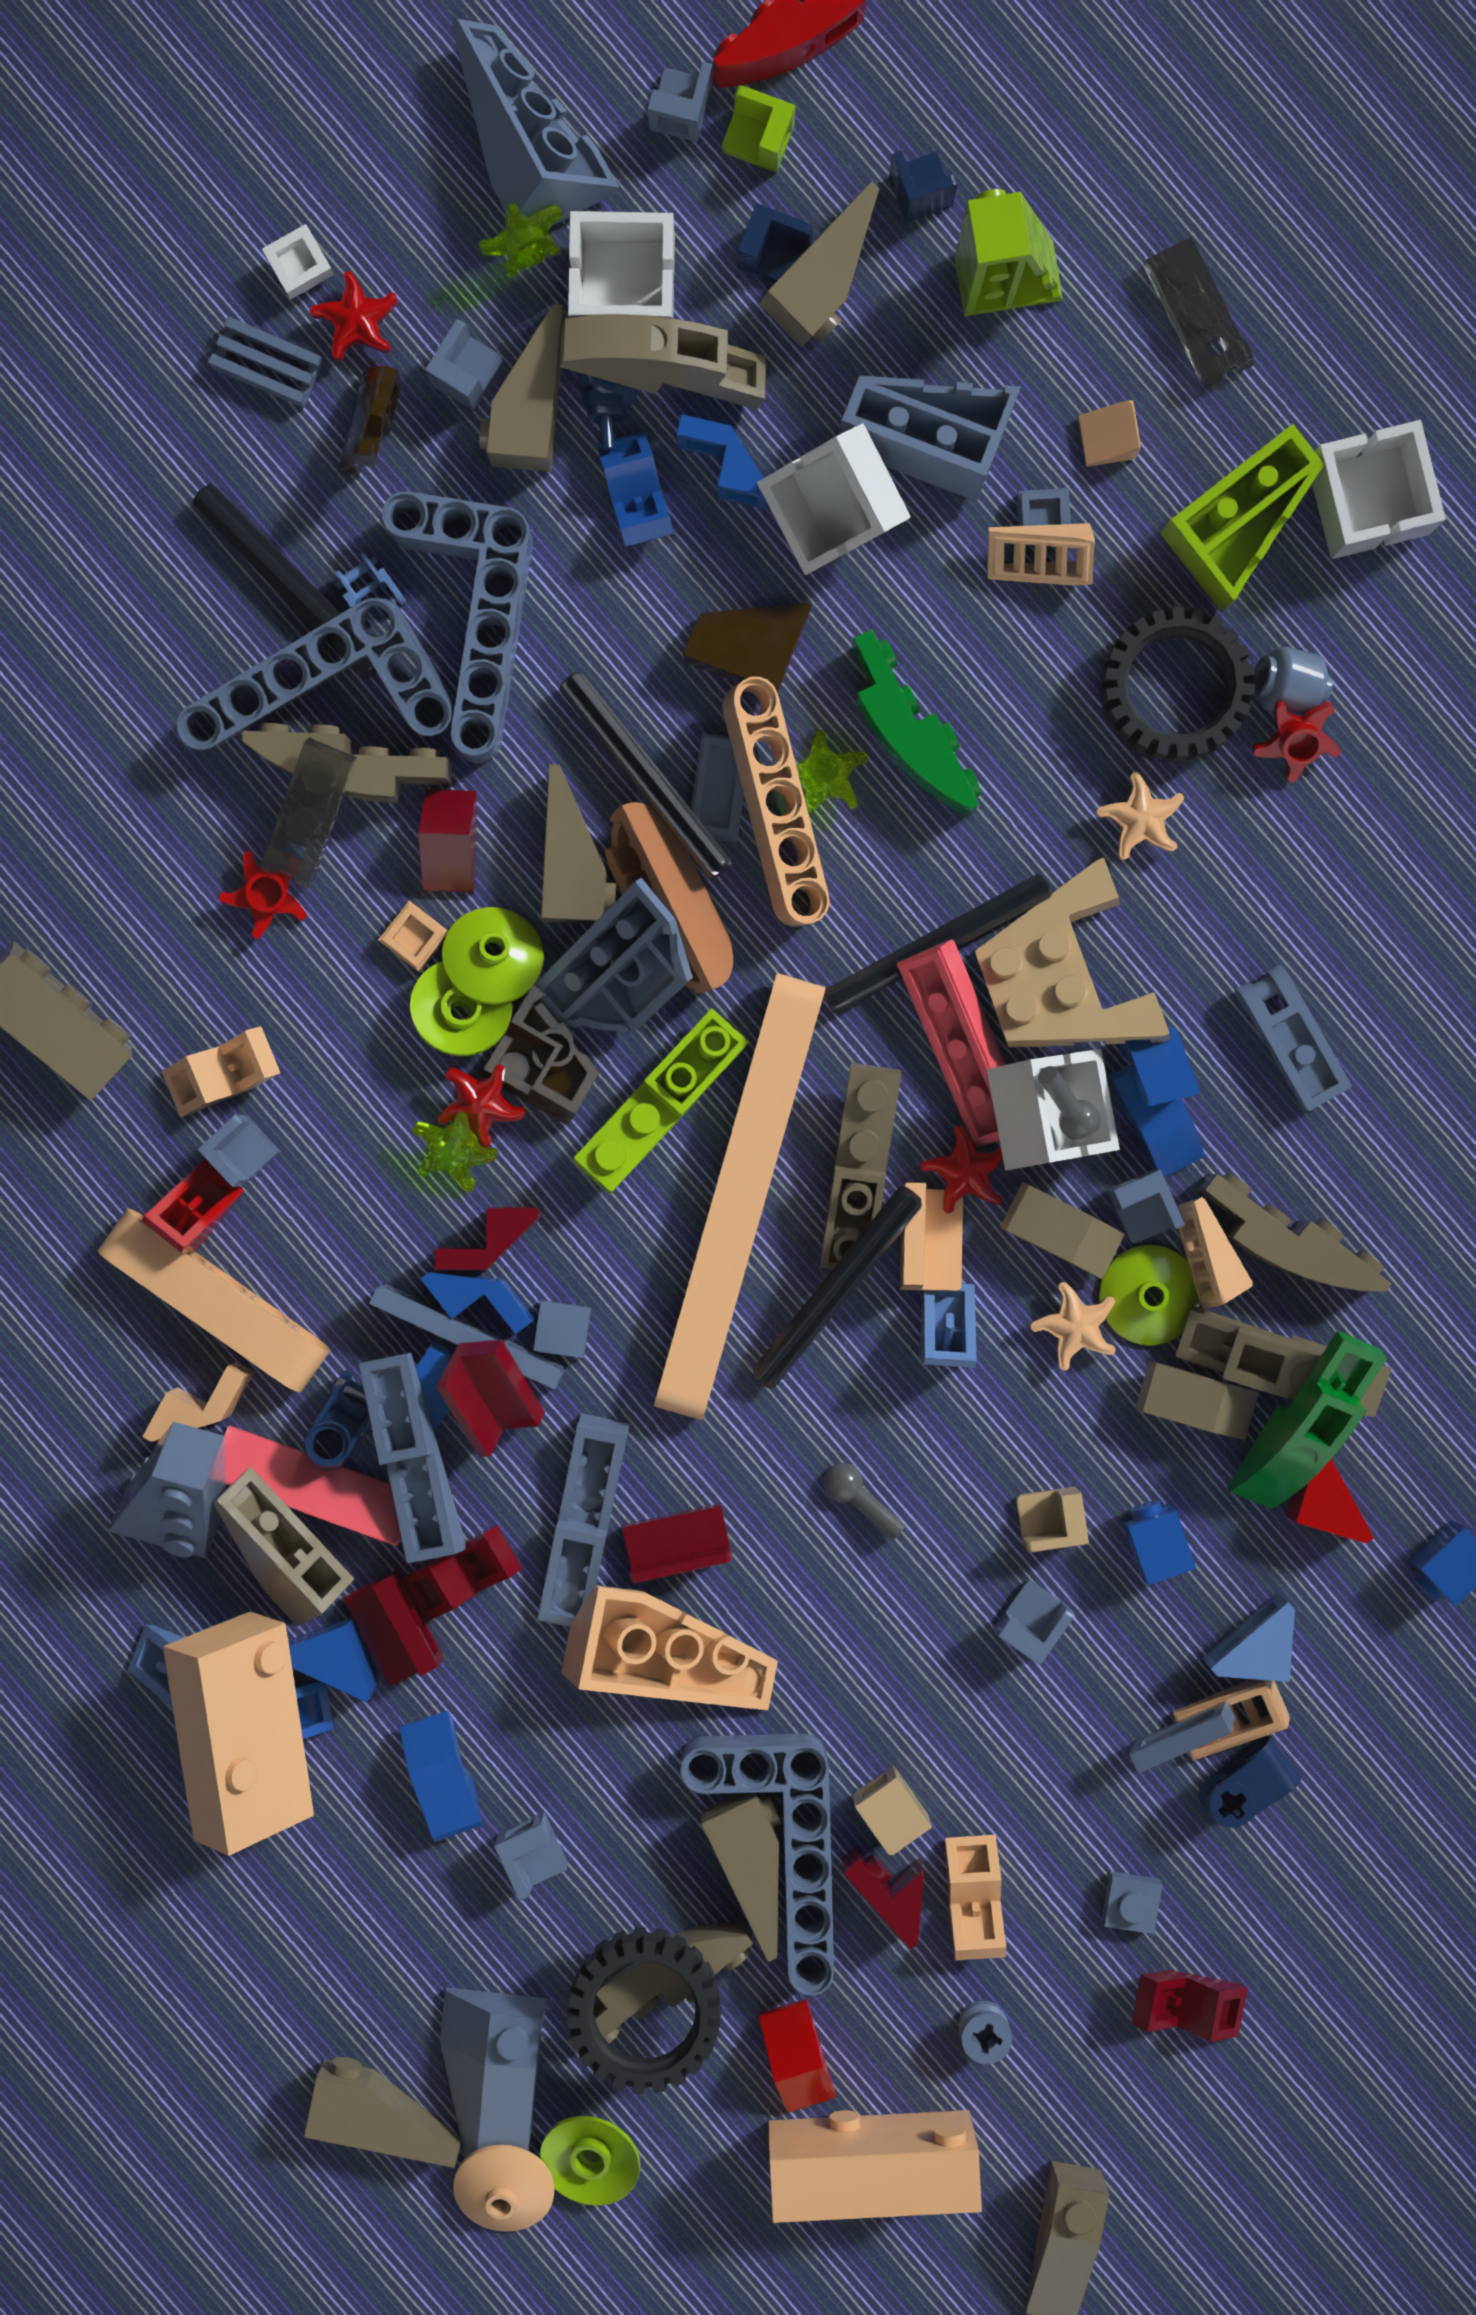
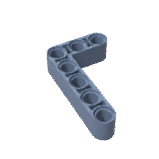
(485, 609)
(318, 669)
(799, 1837)

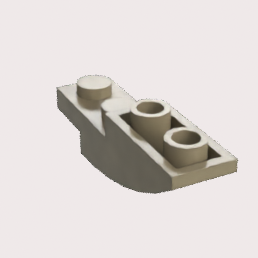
(661, 350)
(375, 773)
(860, 1157)
(1305, 1251)
(1259, 1356)
(636, 1986)

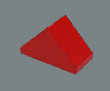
(193, 1208)
(1329, 1506)
(796, 2056)

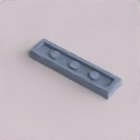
(461, 1331)

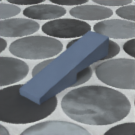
(413, 1459)
(583, 1517)

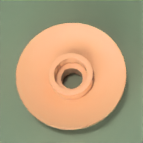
(503, 2188)

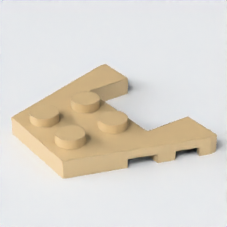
(1044, 983)

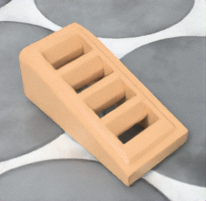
(1058, 536)
(1210, 1256)
(1258, 1727)

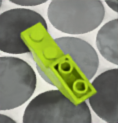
(660, 1101)

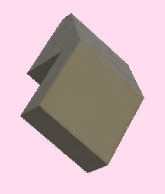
(1062, 1230)
(1196, 1400)

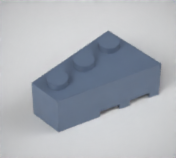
(933, 430)
(175, 1493)

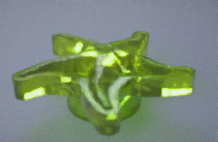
(524, 239)
(827, 774)
(453, 1150)

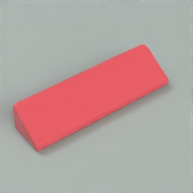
(956, 1033)
(334, 1496)

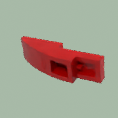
(783, 38)

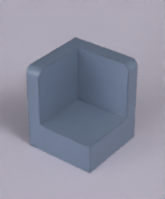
(681, 102)
(463, 366)
(239, 1150)
(1145, 1206)
(1033, 1621)
(530, 1853)

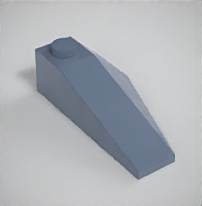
(522, 134)

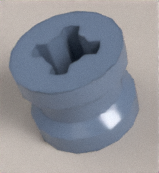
(983, 2020)

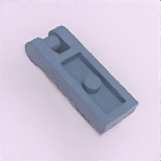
(1294, 1039)

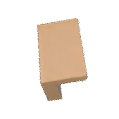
(932, 1244)

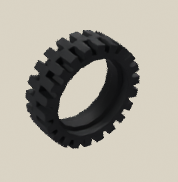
(1215, 638)
(642, 2071)

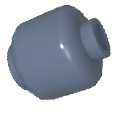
(1292, 677)

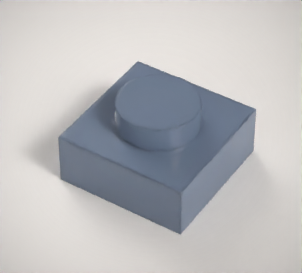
(1132, 1902)

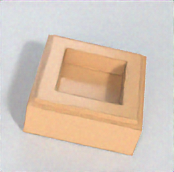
(414, 936)

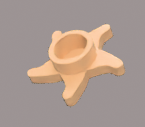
(1141, 818)
(1076, 1325)

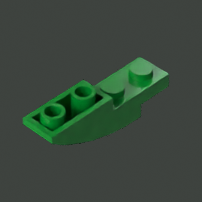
(919, 747)
(1313, 1428)

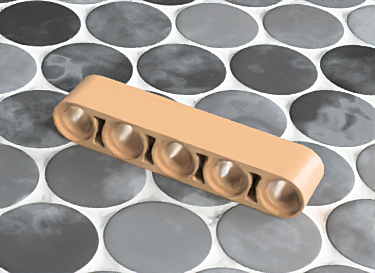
(782, 778)
(215, 1302)

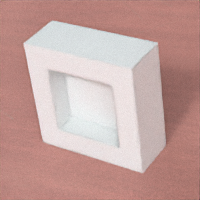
(298, 261)

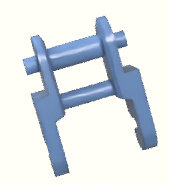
(382, 580)

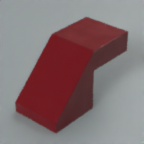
(503, 1230)
(455, 1578)
(1190, 2002)

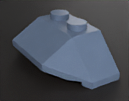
(619, 967)

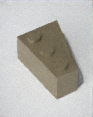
(58, 1024)

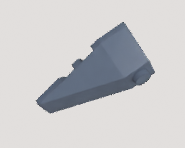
(492, 2064)

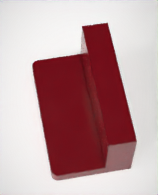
(488, 1393)
(677, 1543)
(394, 1628)

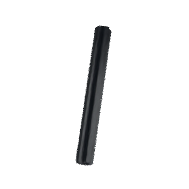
(273, 566)
(645, 775)
(961, 930)
(837, 1287)

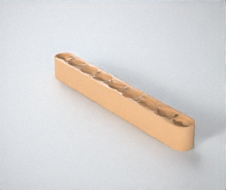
(739, 1196)

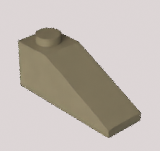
(820, 280)
(526, 406)
(574, 874)
(281, 1549)
(748, 1849)
(369, 2113)
(1067, 2239)

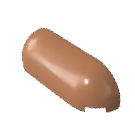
(650, 851)

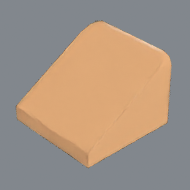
(1110, 434)

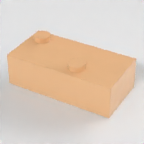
(238, 1732)
(873, 2166)

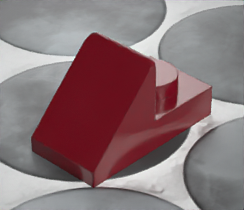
(895, 1901)

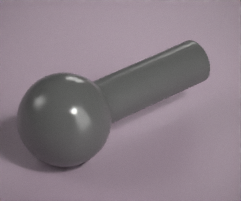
(1077, 1117)
(845, 1485)

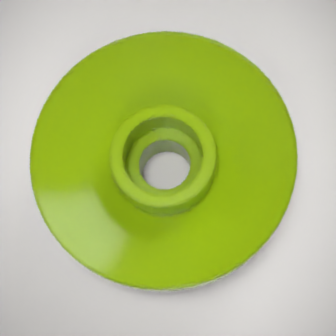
(490, 977)
(432, 1017)
(1128, 1280)
(591, 2160)

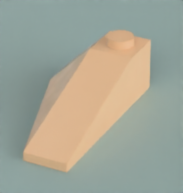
(650, 1649)

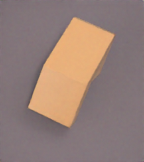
(220, 1072)
(191, 1411)
(975, 1897)

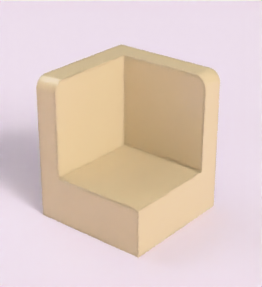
(1052, 1519)
(891, 1811)

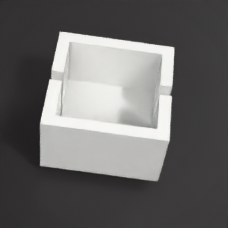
(622, 263)
(1380, 495)
(834, 499)
(1029, 1116)

